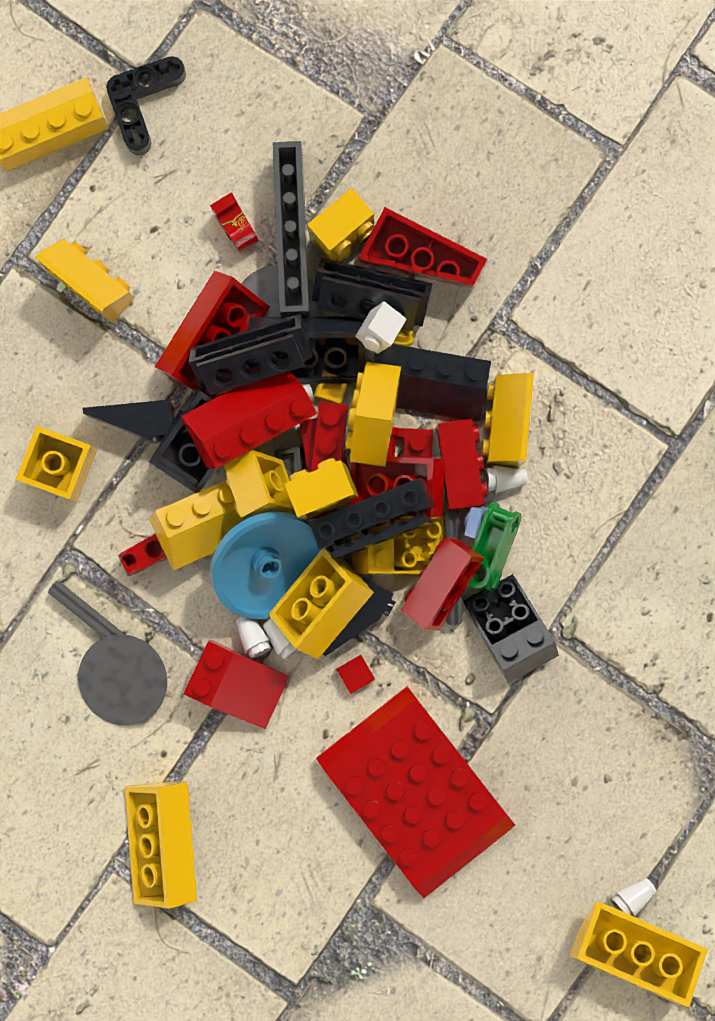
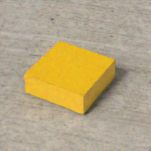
(331, 392)

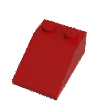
(375, 479)
(236, 684)

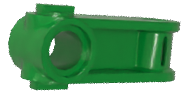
(494, 544)

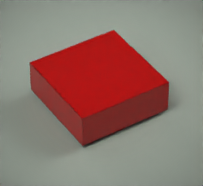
(355, 674)

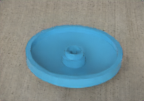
(261, 562)

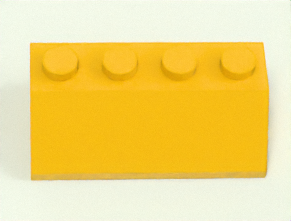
(49, 124)
(161, 844)
(639, 953)

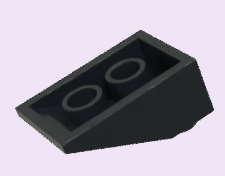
(177, 451)

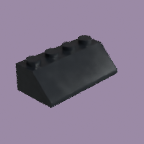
(333, 349)
(438, 381)

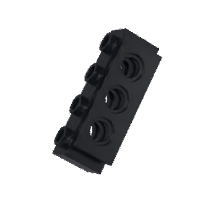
(358, 290)
(251, 355)
(372, 513)

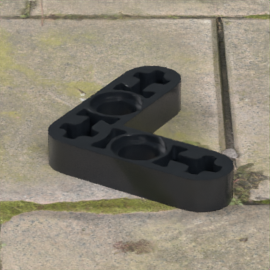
(129, 98)

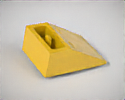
(402, 554)

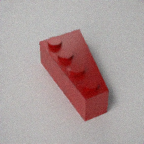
(418, 251)

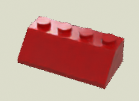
(218, 312)
(247, 417)

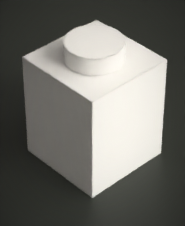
(380, 327)

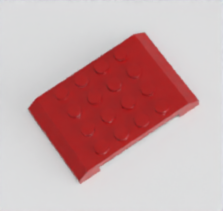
(415, 792)

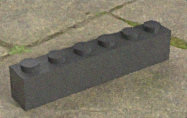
(291, 229)

